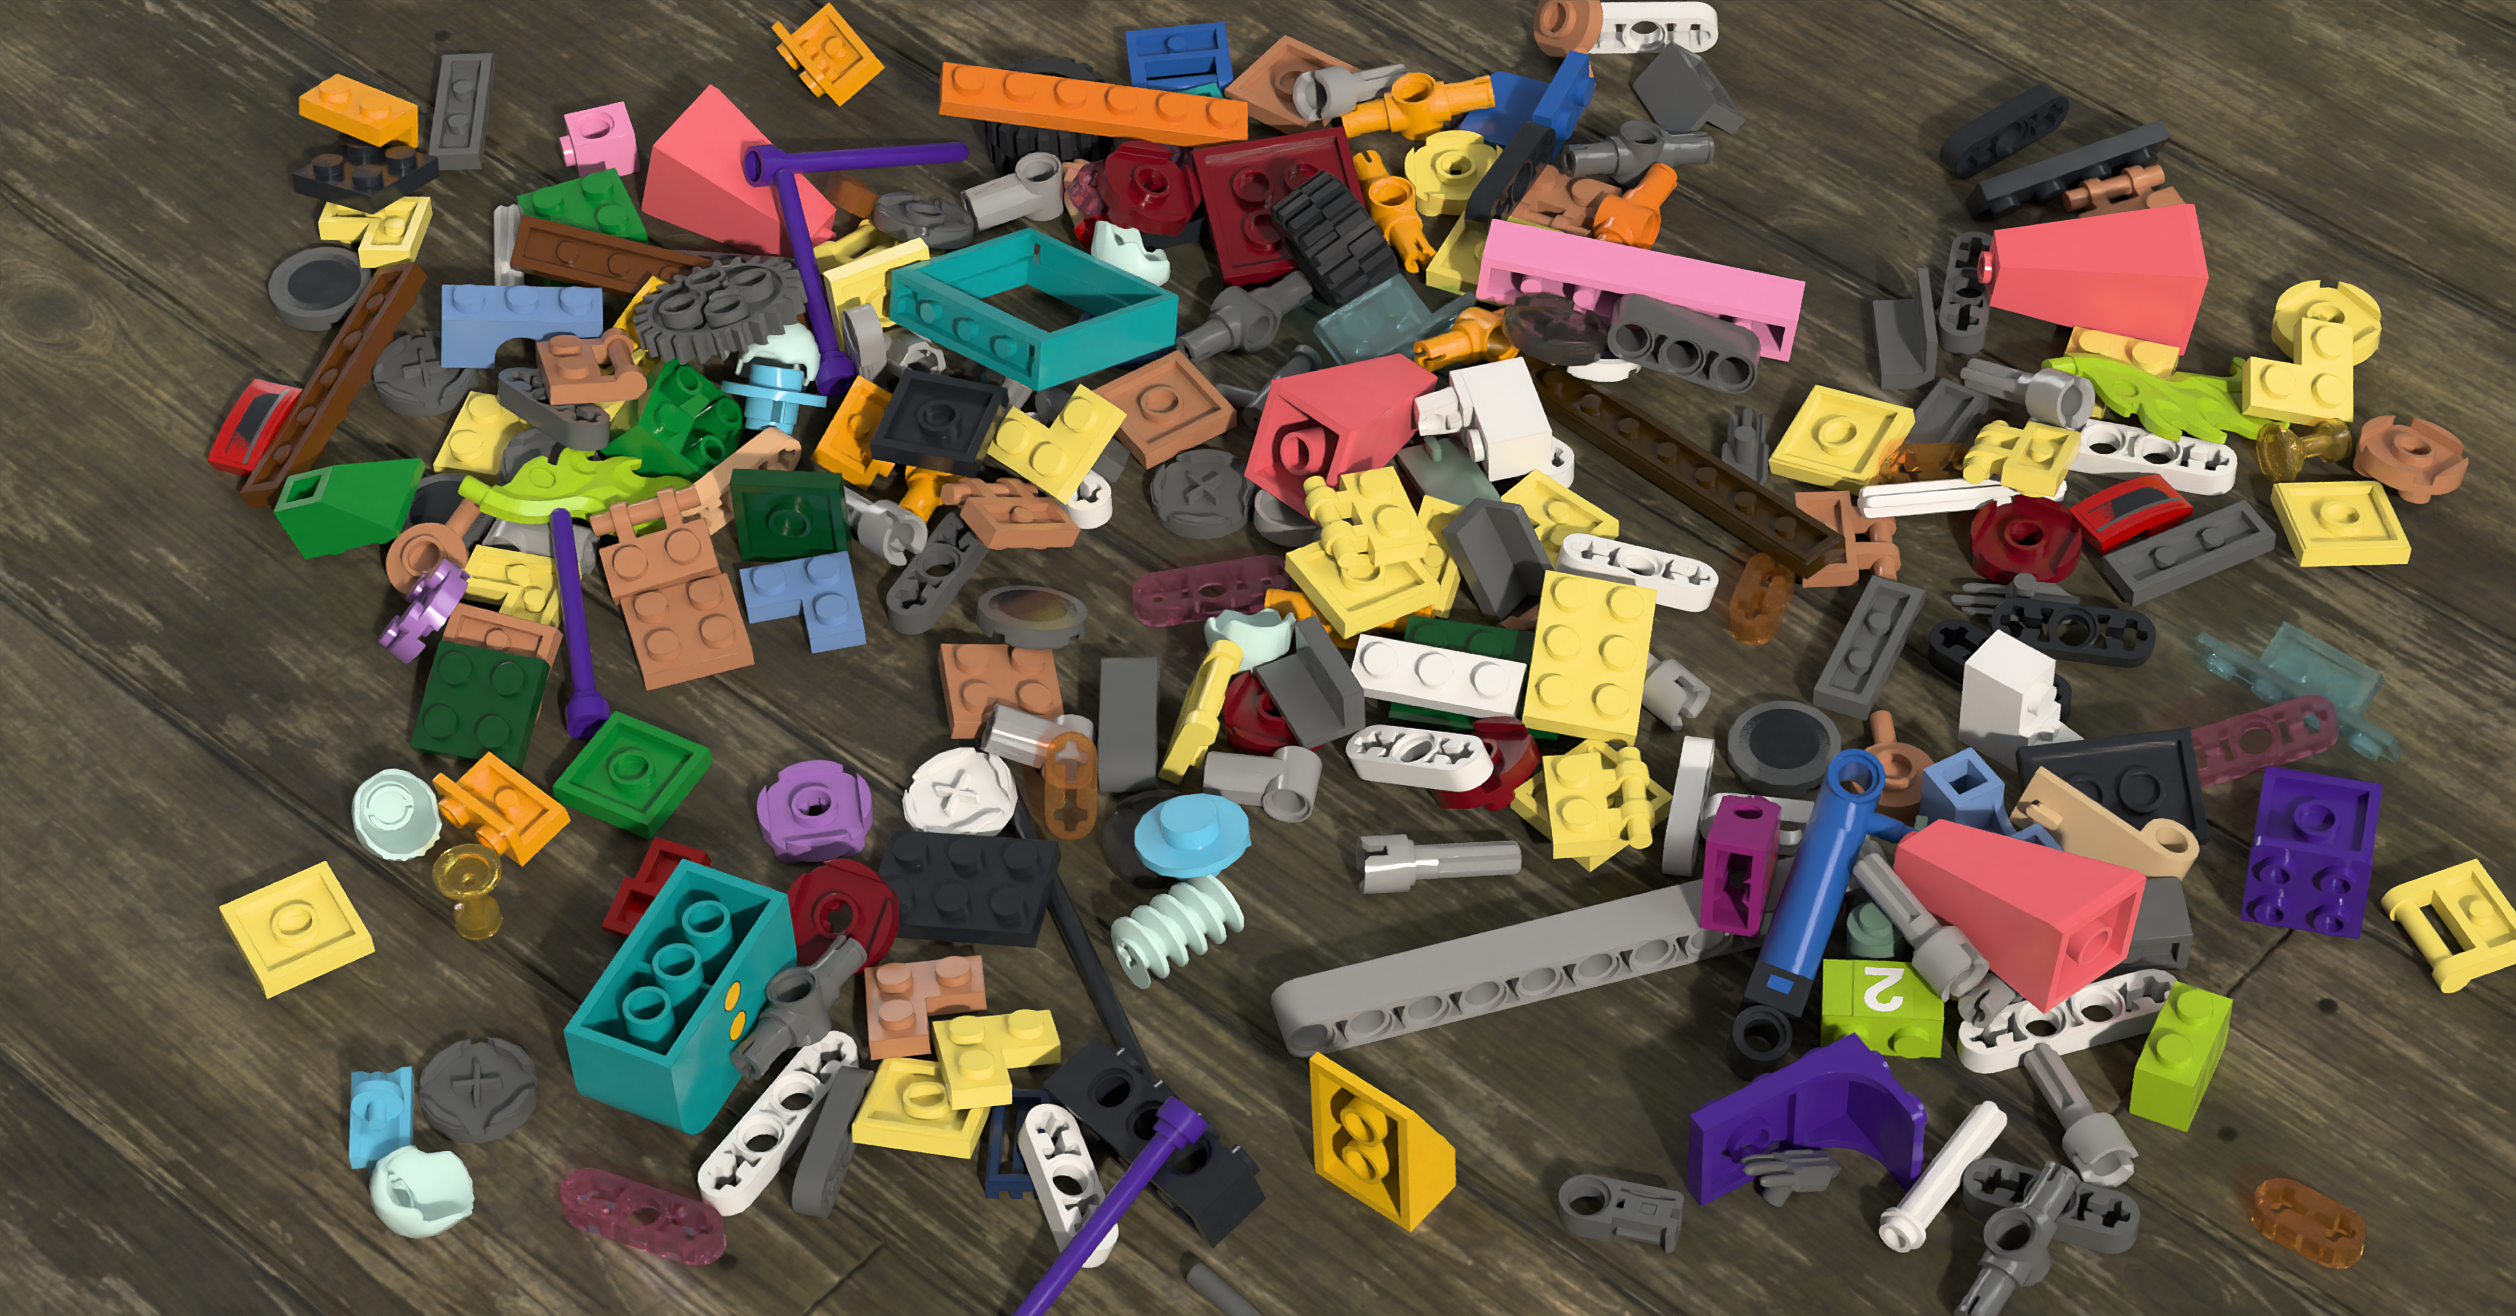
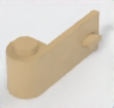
(2094, 832)

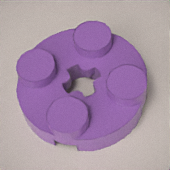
(431, 602)
(822, 837)

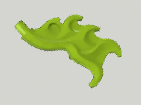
(2165, 405)
(572, 484)

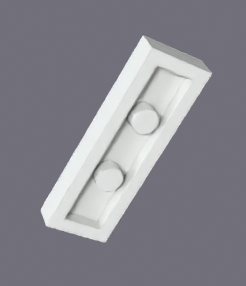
(1438, 678)

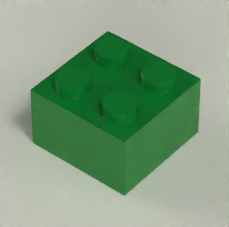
(589, 203)

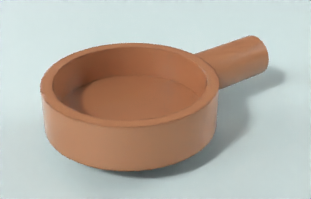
(1567, 26)
(425, 544)
(1902, 767)

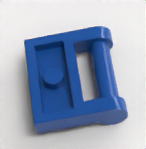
(1177, 52)

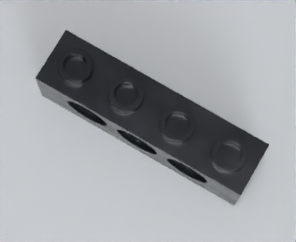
(1207, 1200)

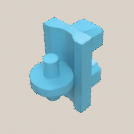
(380, 1115)

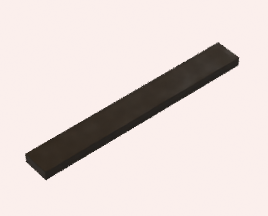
(1686, 470)

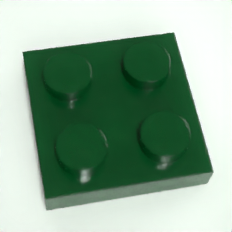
(789, 514)
(480, 704)

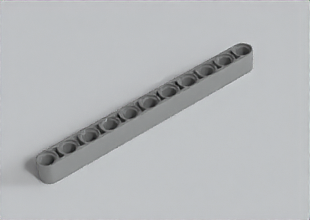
(1517, 965)

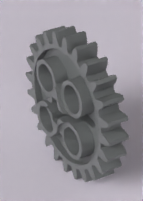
(720, 310)

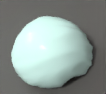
(1126, 251)
(790, 351)
(1260, 636)
(395, 815)
(421, 1191)

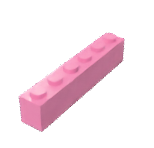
(1599, 272)

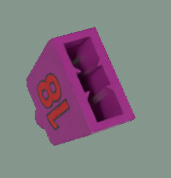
(1740, 840)

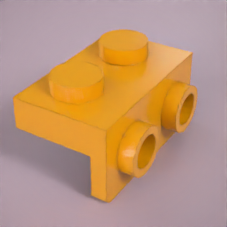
(831, 53)
(361, 112)
(848, 437)
(501, 809)

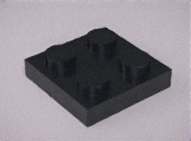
(365, 175)
(939, 423)

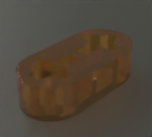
(851, 194)
(1924, 457)
(1751, 595)
(1056, 785)
(2308, 1223)

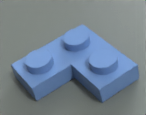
(810, 586)

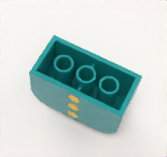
(682, 998)

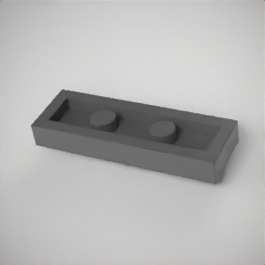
(462, 111)
(2188, 553)
(1869, 647)

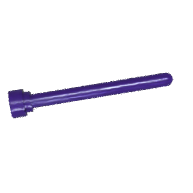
(764, 161)
(836, 370)
(586, 707)
(1173, 1130)

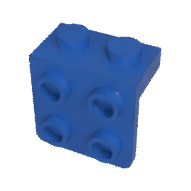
(1526, 99)

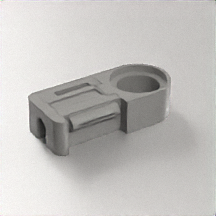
(865, 343)

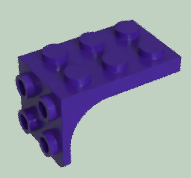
(2312, 852)
(1822, 1101)

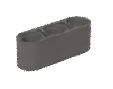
(1701, 363)
(1129, 724)

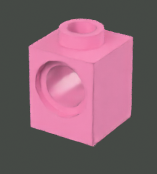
(600, 141)

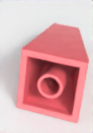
(702, 185)
(2105, 273)
(1335, 424)
(2030, 909)

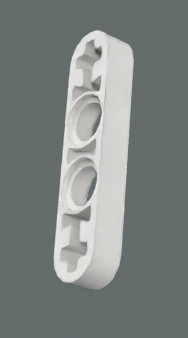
(2136, 442)
(2073, 1029)
(771, 1118)

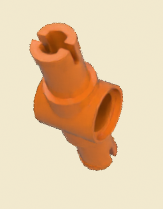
(1636, 215)

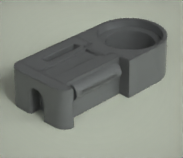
(1627, 1212)

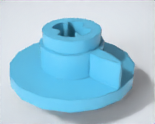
(773, 397)
(1192, 836)

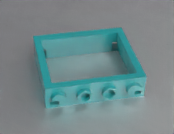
(943, 304)

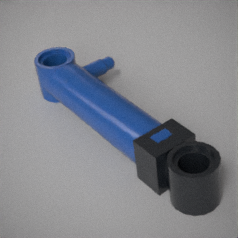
(1809, 910)

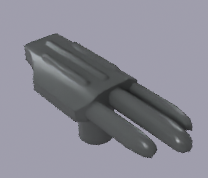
(1746, 449)
(2022, 587)
(1792, 1170)

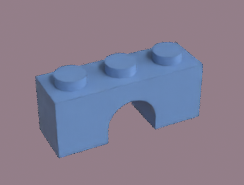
(484, 317)
(1972, 795)

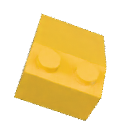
(1377, 1146)

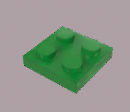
(632, 775)

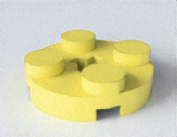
(1431, 169)
(2342, 305)

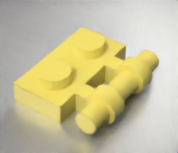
(2028, 459)
(1381, 515)
(1578, 804)

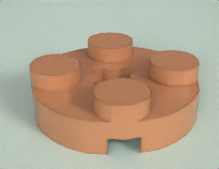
(2412, 459)

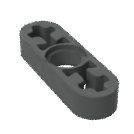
(1955, 306)
(573, 425)
(935, 591)
(830, 1144)
(2097, 1200)

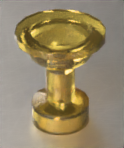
(2283, 453)
(468, 875)

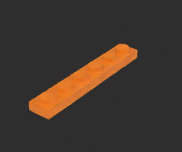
(1091, 107)

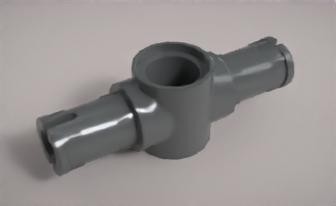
(1635, 151)
(1245, 318)
(798, 1007)
(2024, 1223)

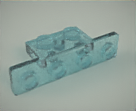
(1386, 323)
(2302, 666)

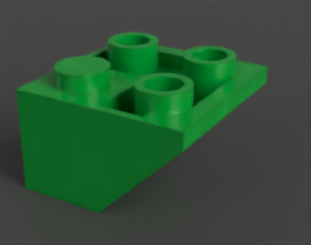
(677, 425)
(348, 505)

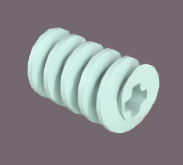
(1172, 924)

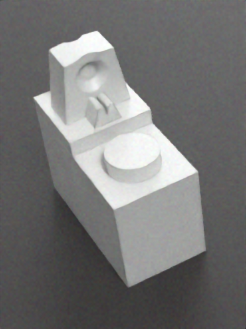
(1495, 416)
(2010, 700)

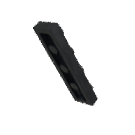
(2052, 176)

